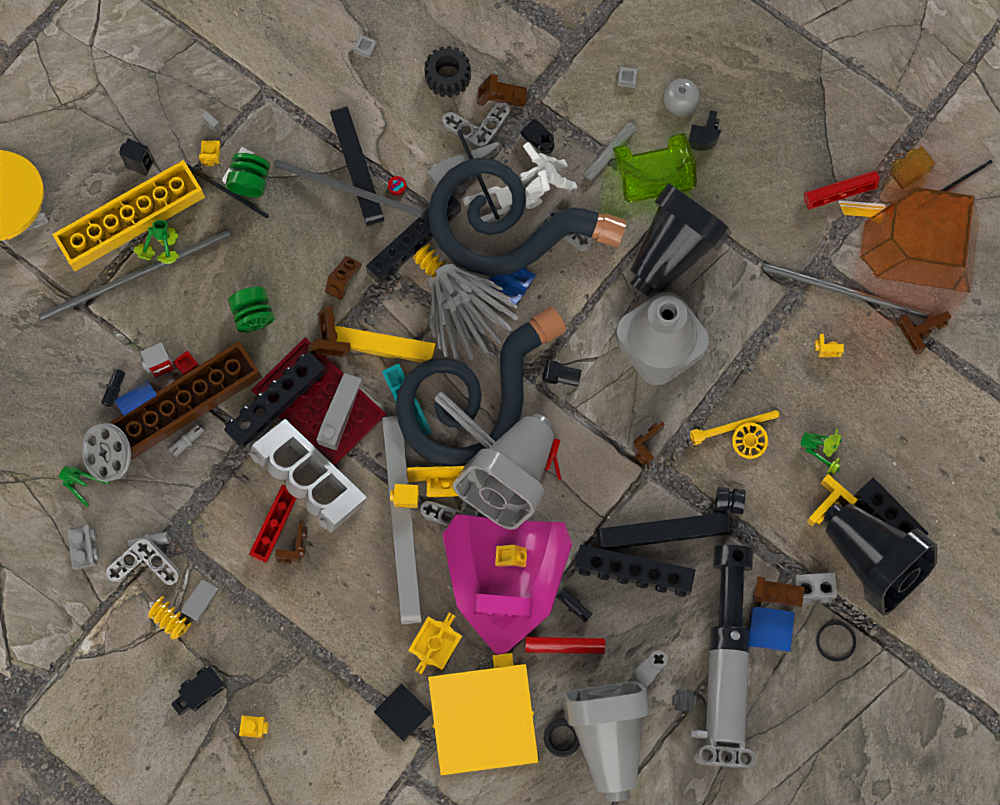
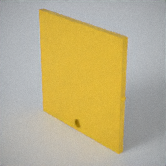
(483, 719)

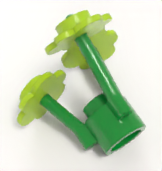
(163, 234)
(831, 442)

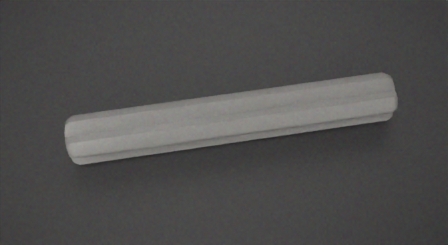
(607, 154)
(464, 420)

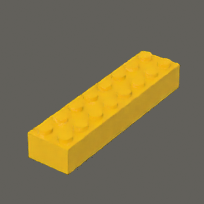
(128, 215)

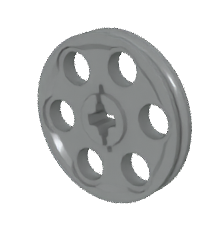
(113, 454)

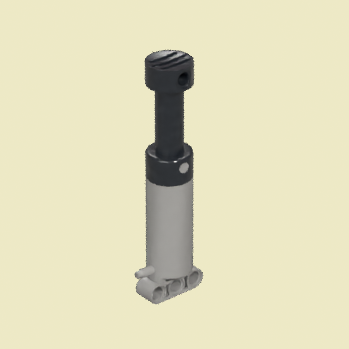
(728, 666)

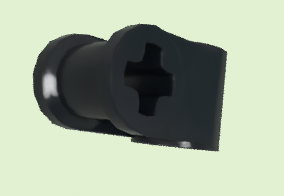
(536, 135)

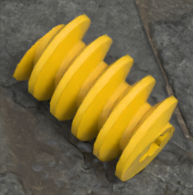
(428, 261)
(167, 619)

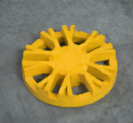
(749, 440)

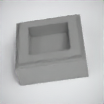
(365, 46)
(627, 77)
(211, 122)

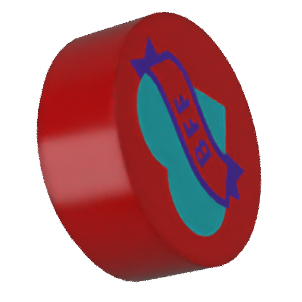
(397, 186)

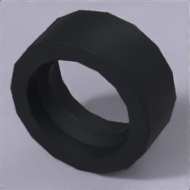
(547, 739)

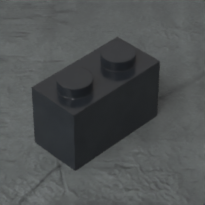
(136, 156)

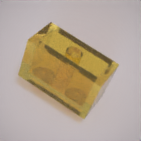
(912, 167)

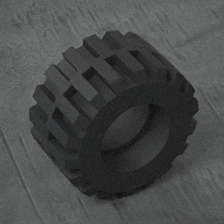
(445, 58)

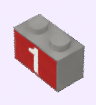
(157, 360)

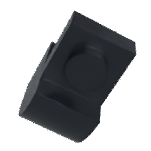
(705, 138)

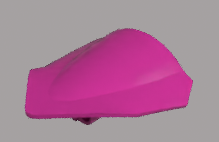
(505, 600)

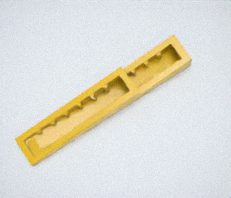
(386, 345)

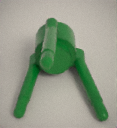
(70, 476)

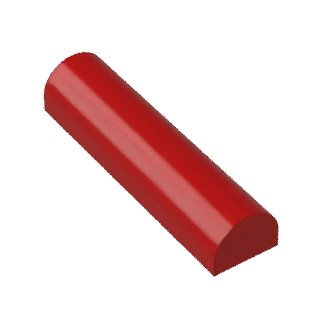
(841, 190)
(273, 525)
(565, 645)

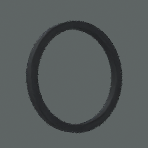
(836, 659)

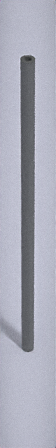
(132, 276)

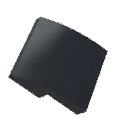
(402, 712)

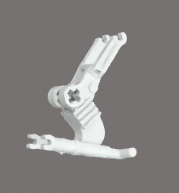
(534, 181)

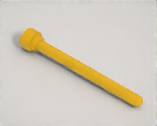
(698, 436)

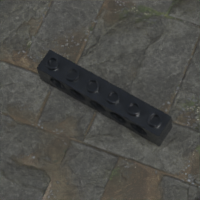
(406, 245)
(243, 437)
(684, 574)

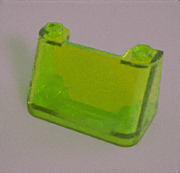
(647, 173)

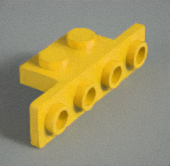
(438, 479)

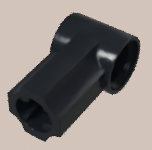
(556, 373)

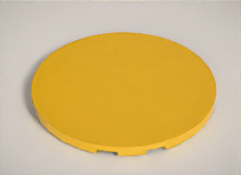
(19, 194)

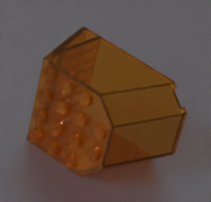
(924, 240)

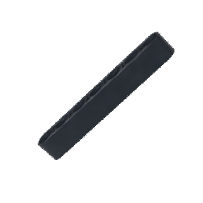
(356, 164)
(662, 531)

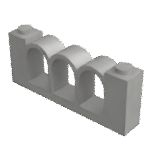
(329, 515)

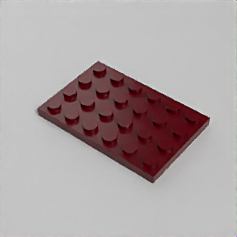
(311, 407)

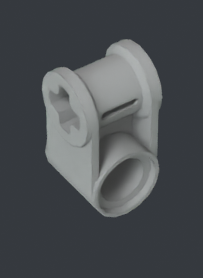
(648, 670)

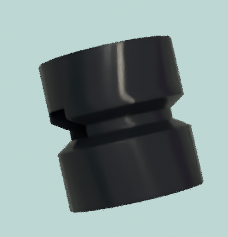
(730, 500)

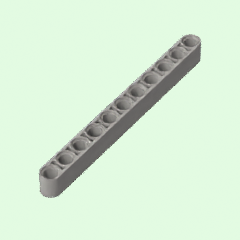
(402, 525)

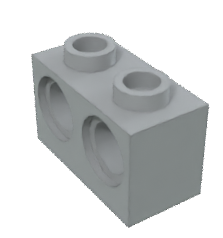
(814, 582)

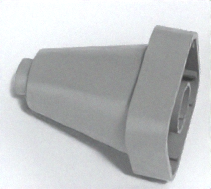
(662, 338)
(507, 476)
(609, 733)

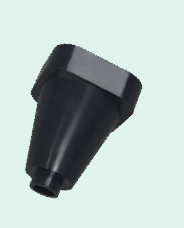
(675, 240)
(881, 555)

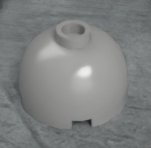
(681, 97)

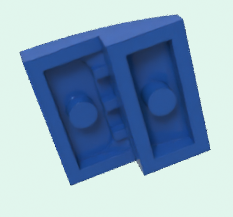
(514, 284)
(135, 397)
(771, 629)

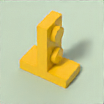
(837, 492)

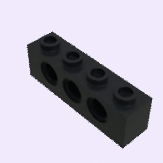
(874, 489)

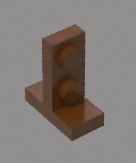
(501, 92)
(913, 333)
(328, 343)
(778, 593)

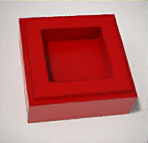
(185, 363)

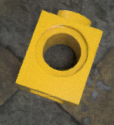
(405, 495)

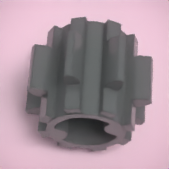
(684, 700)

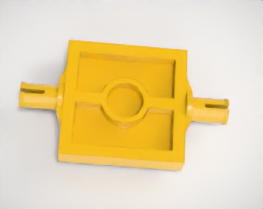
(435, 643)

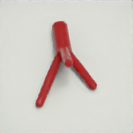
(552, 457)

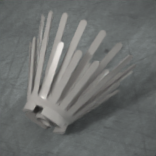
(455, 291)

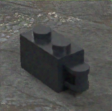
(198, 690)

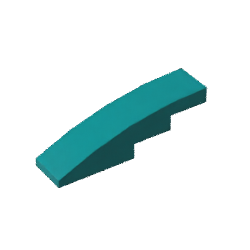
(394, 377)

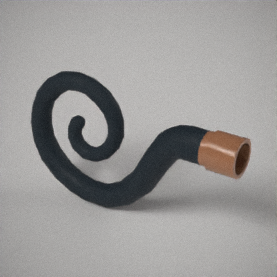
(602, 227)
(539, 330)

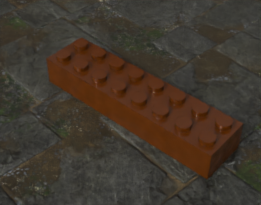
(188, 398)

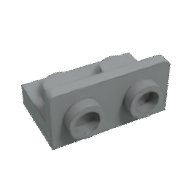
(82, 547)

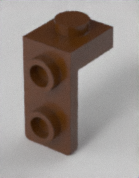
(340, 277)
(642, 453)
(285, 556)

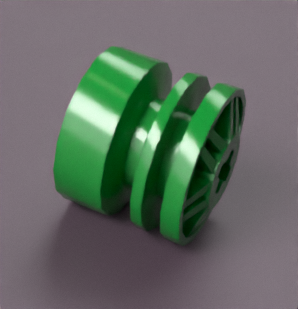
(247, 175)
(251, 309)

